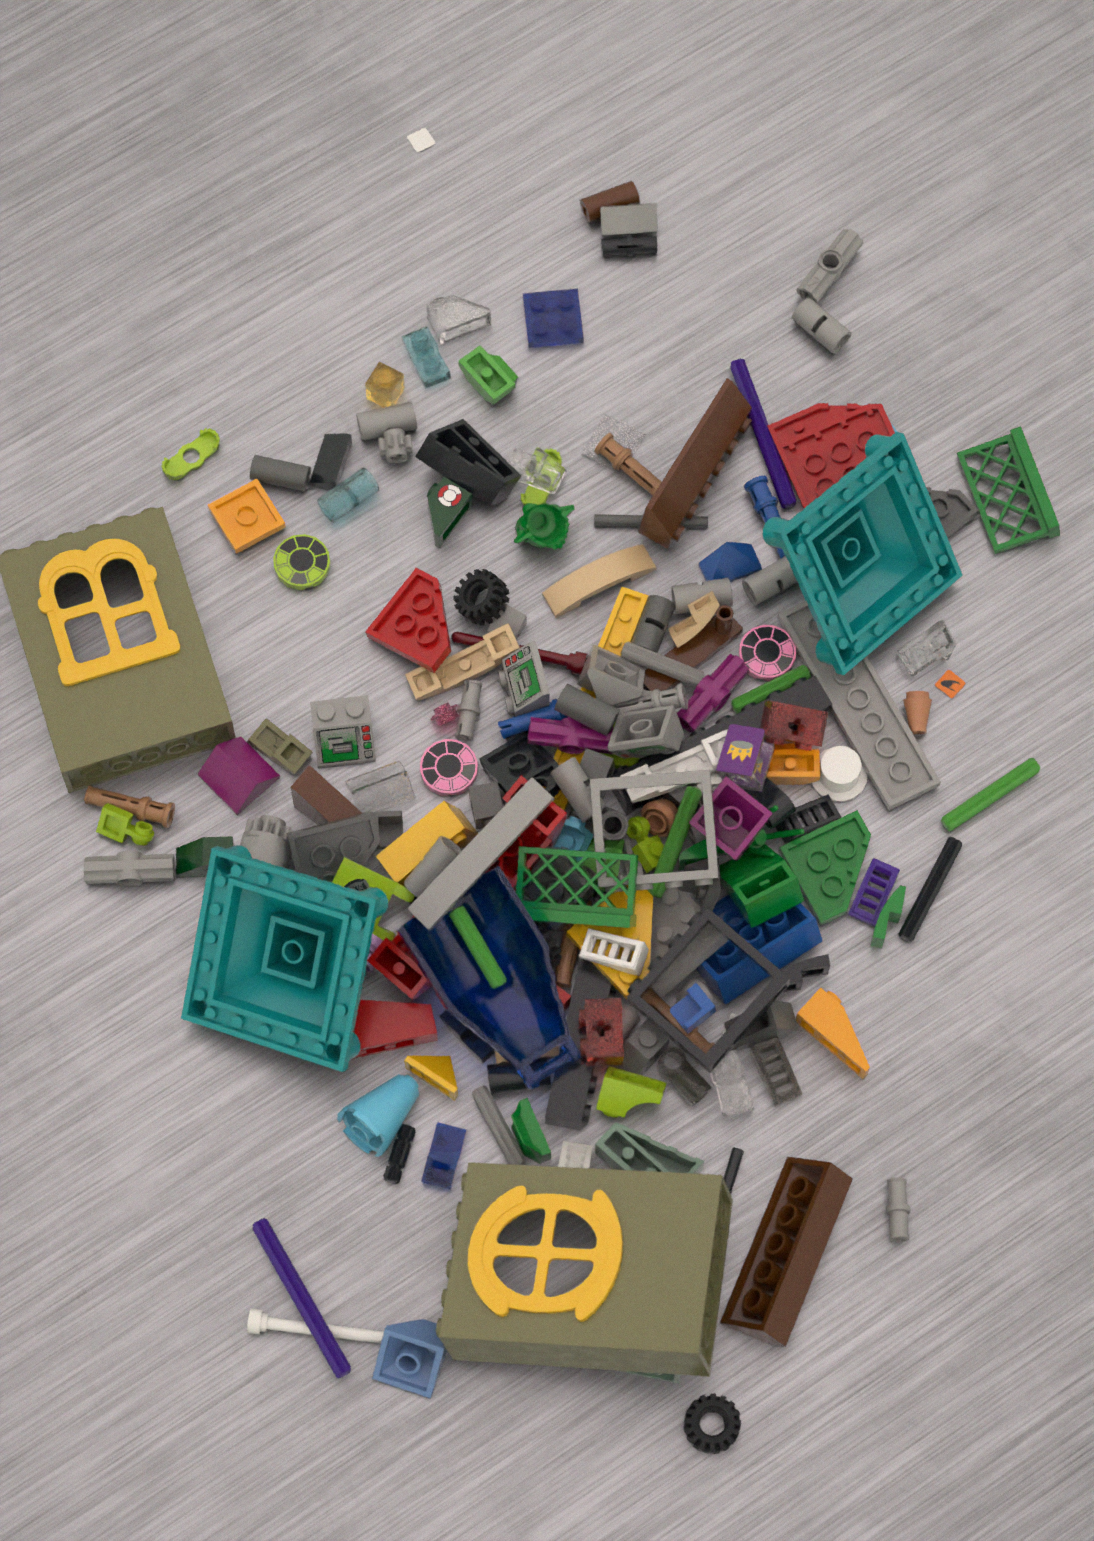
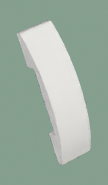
(695, 759)

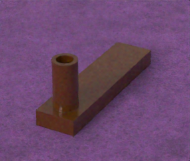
(699, 649)

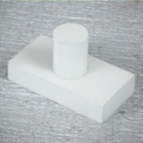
(575, 1155)

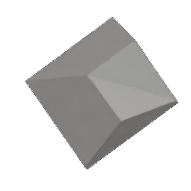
(611, 676)

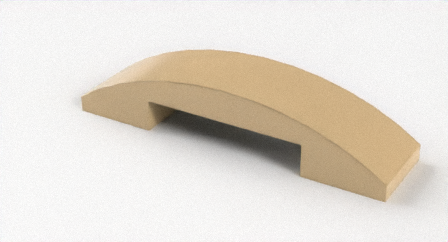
(596, 577)
(465, 664)

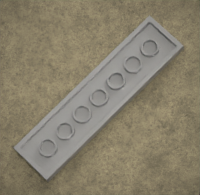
(866, 717)

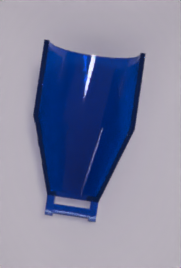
(525, 1012)

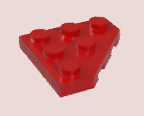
(415, 622)

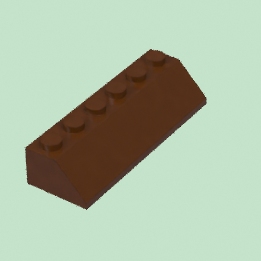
(696, 465)
(786, 1250)

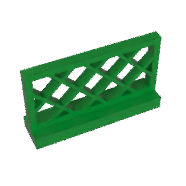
(1033, 490)
(580, 913)

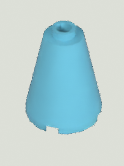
(379, 1114)

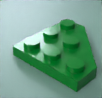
(829, 864)

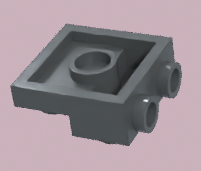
(560, 893)

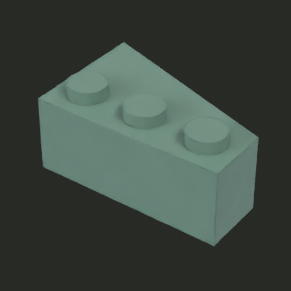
(631, 1150)

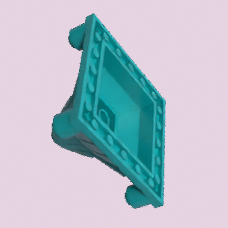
(867, 552)
(281, 958)

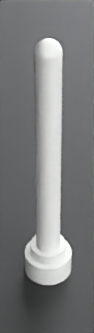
(261, 1321)

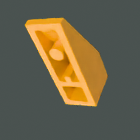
(829, 1024)

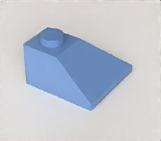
(410, 1357)

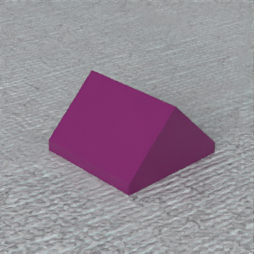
(237, 773)

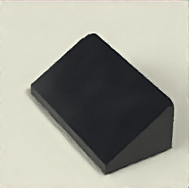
(331, 460)

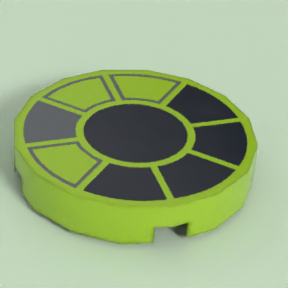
(301, 562)

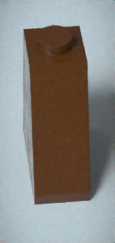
(319, 799)

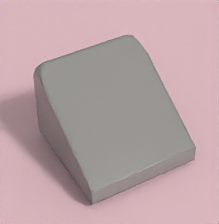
(515, 618)

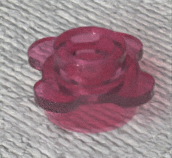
(445, 714)

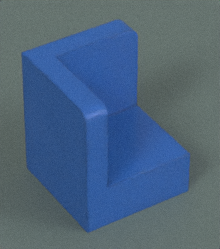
(693, 1009)

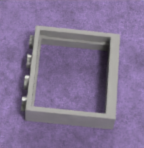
(671, 879)

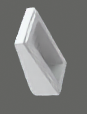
(634, 967)

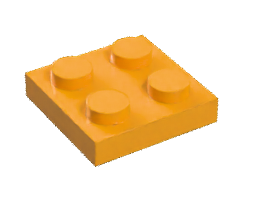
(246, 516)

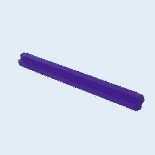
(765, 441)
(301, 1298)

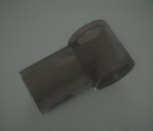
(685, 1078)

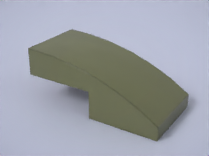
(279, 747)

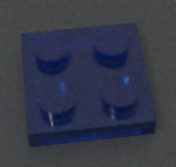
(553, 318)

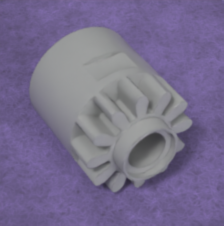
(267, 840)

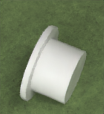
(840, 774)

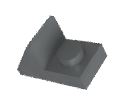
(705, 893)

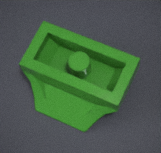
(488, 374)

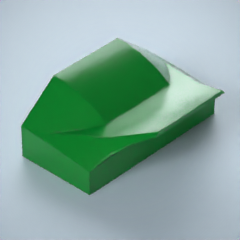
(529, 1133)

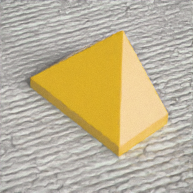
(435, 1071)

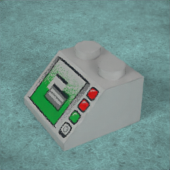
(524, 680)
(343, 731)
(646, 733)

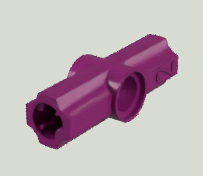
(712, 692)
(567, 735)

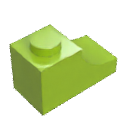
(625, 1090)

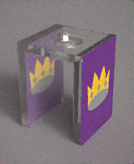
(745, 757)

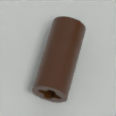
(615, 196)

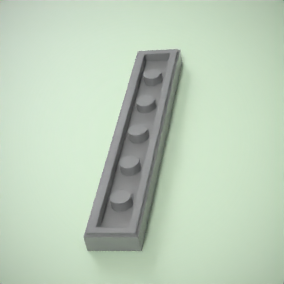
(480, 853)

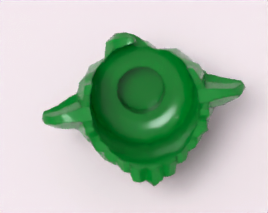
(543, 525)

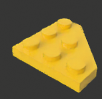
(641, 932)

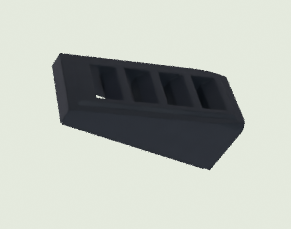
(803, 811)

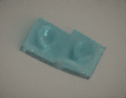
(426, 357)

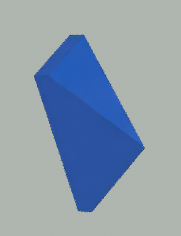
(730, 561)

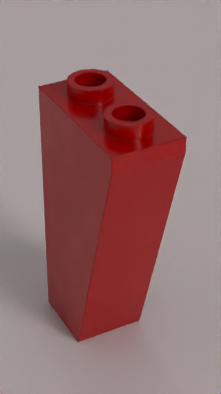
(393, 1026)

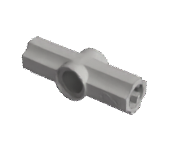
(838, 255)
(129, 868)

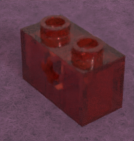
(810, 725)
(604, 1014)

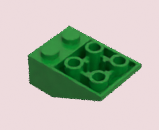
(760, 886)

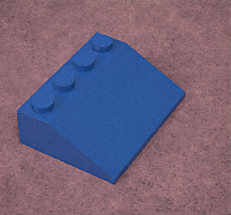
(778, 939)

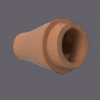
(917, 711)

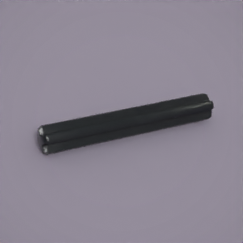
(930, 889)

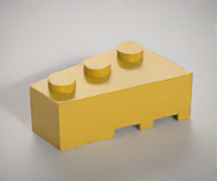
(411, 847)

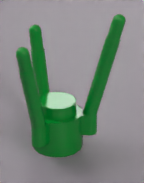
(755, 847)

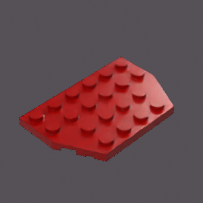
(826, 443)

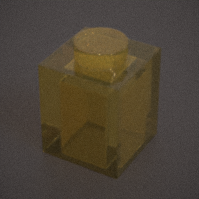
(384, 385)

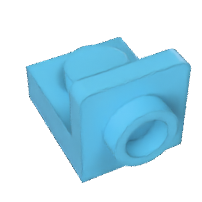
(574, 836)

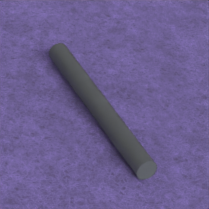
(635, 520)

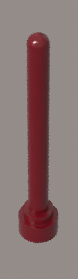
(573, 662)

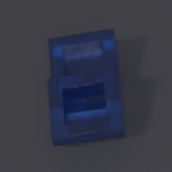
(444, 1155)

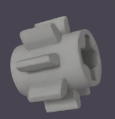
(395, 445)

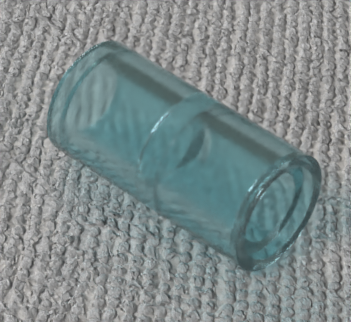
(348, 494)

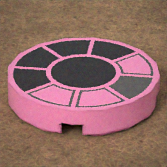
(767, 652)
(448, 767)

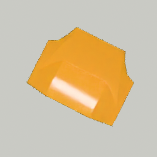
(794, 765)

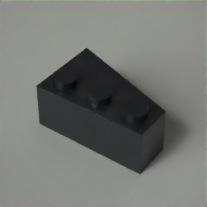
(469, 462)

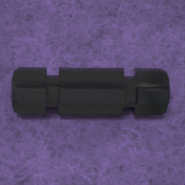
(399, 1153)

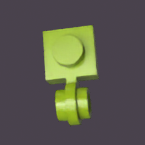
(117, 825)
(647, 848)

